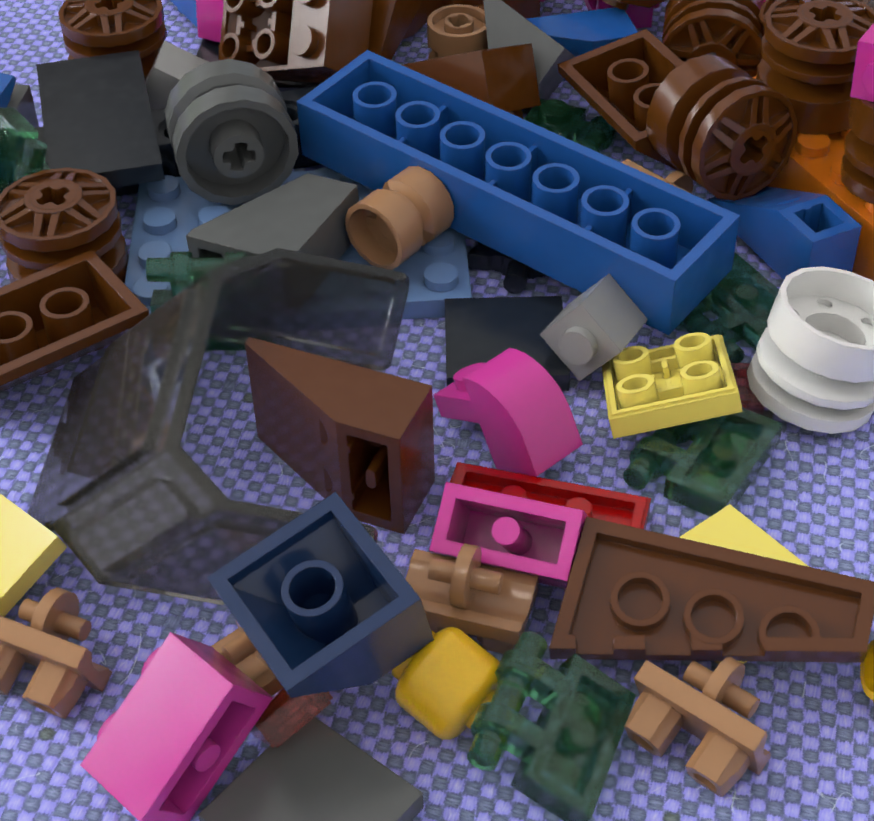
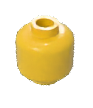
(446, 682)

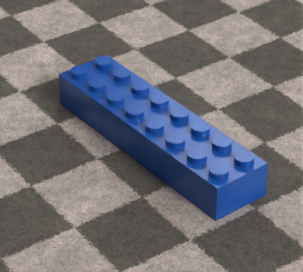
(523, 187)

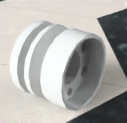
(818, 351)

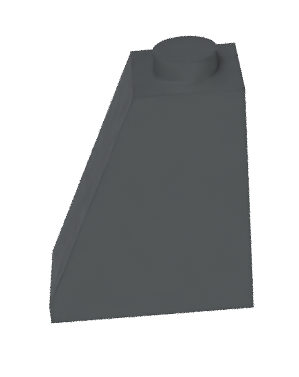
(297, 217)

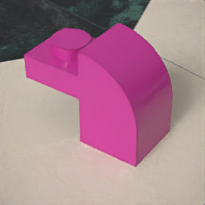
(517, 409)

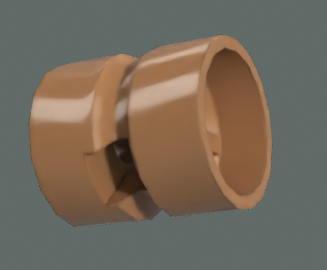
(456, 30)
(400, 217)

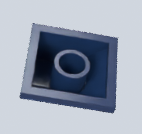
(323, 603)

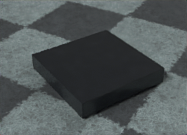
(488, 326)

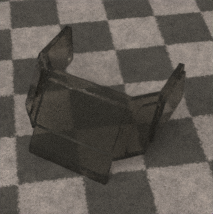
(116, 465)

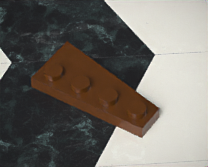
(696, 601)

